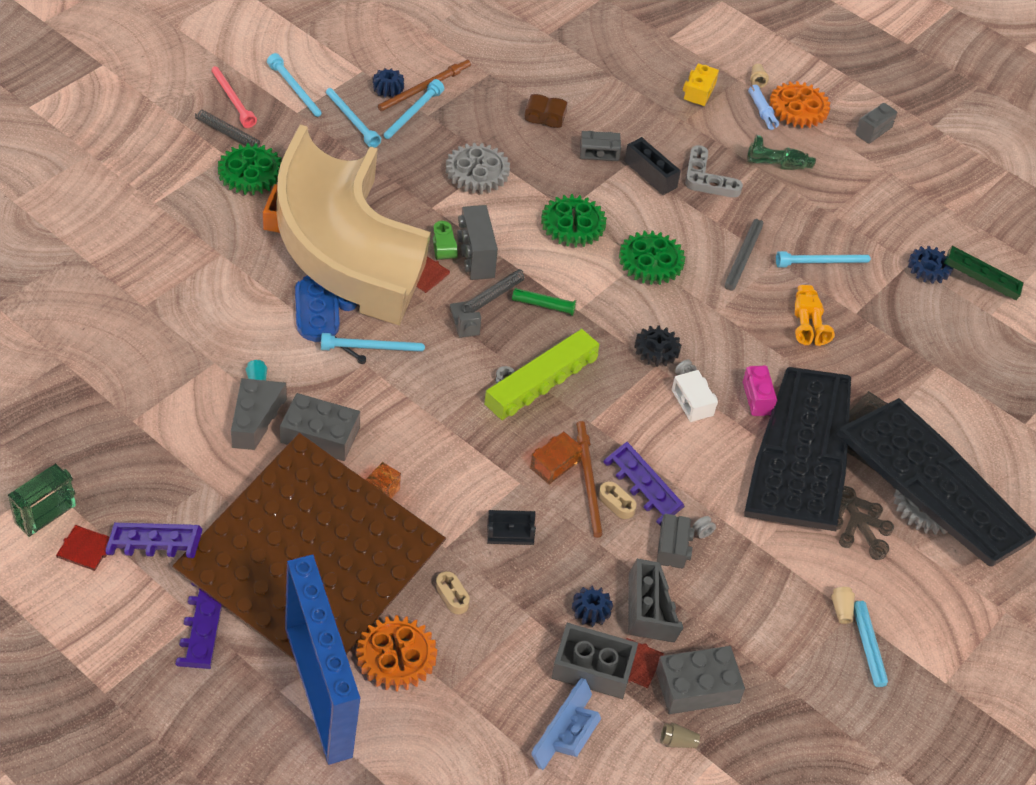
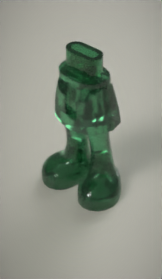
(787, 159)

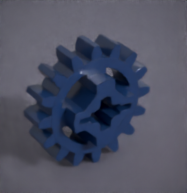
(930, 264)

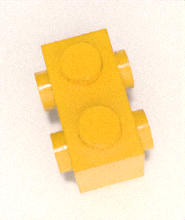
(700, 84)

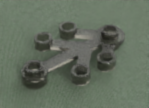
(862, 520)

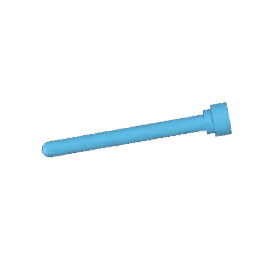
(277, 63)
(434, 89)
(371, 137)
(784, 259)
(329, 342)

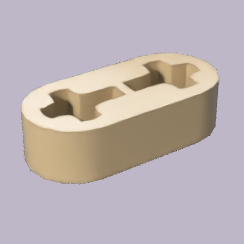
(617, 500)
(448, 595)

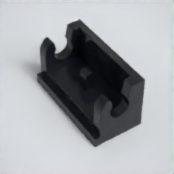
(511, 527)

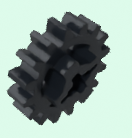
(657, 346)

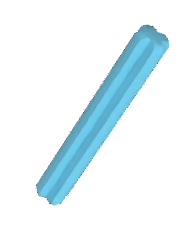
(870, 644)

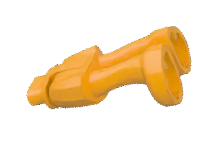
(810, 307)

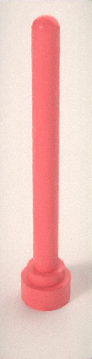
(247, 117)

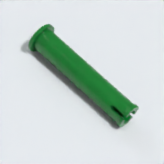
(544, 301)

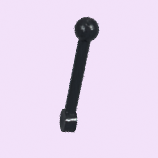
(360, 358)

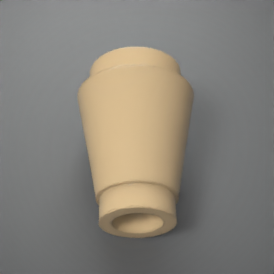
(759, 76)
(843, 601)

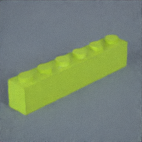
(541, 374)

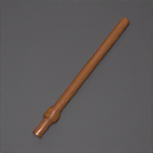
(452, 70)
(584, 440)

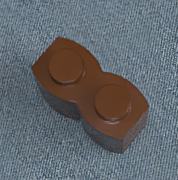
(546, 110)

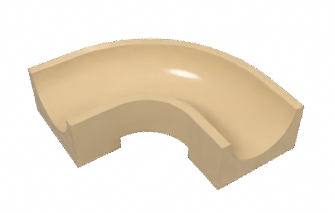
(340, 236)

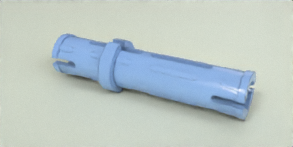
(765, 111)

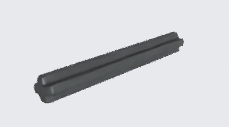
(744, 254)

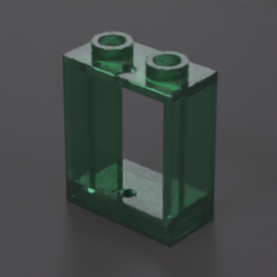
(34, 518)

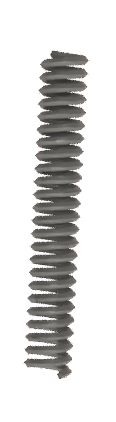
(207, 117)
(493, 288)

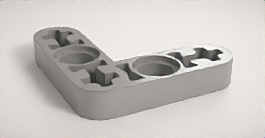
(700, 176)

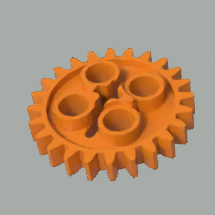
(799, 104)
(374, 657)

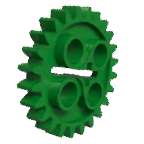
(249, 168)
(588, 219)
(651, 257)

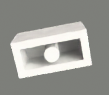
(694, 395)

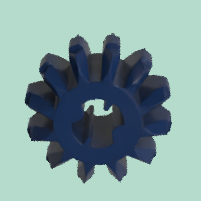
(388, 83)
(592, 606)

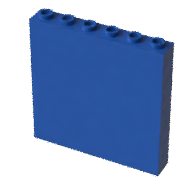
(321, 660)

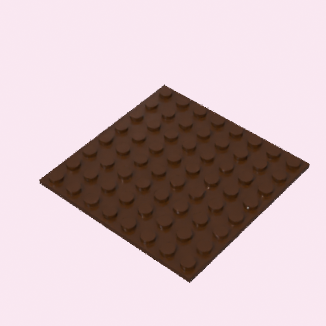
(300, 508)

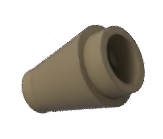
(679, 737)

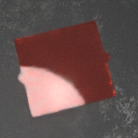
(431, 275)
(84, 548)
(644, 665)

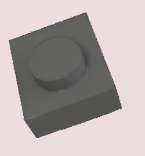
(466, 323)

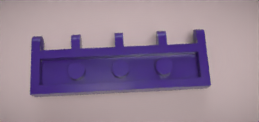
(645, 480)
(154, 537)
(203, 632)

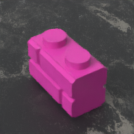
(759, 390)

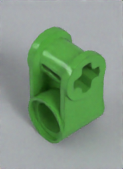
(443, 241)

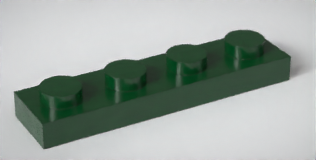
(984, 273)

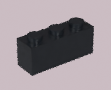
(652, 166)

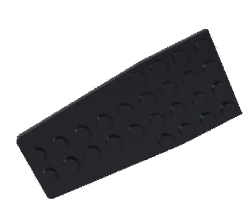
(801, 457)
(937, 480)

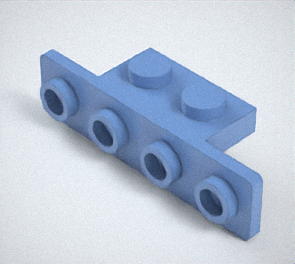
(569, 727)

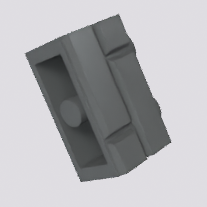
(876, 123)
(600, 146)
(674, 541)

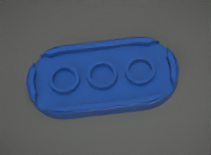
(315, 310)

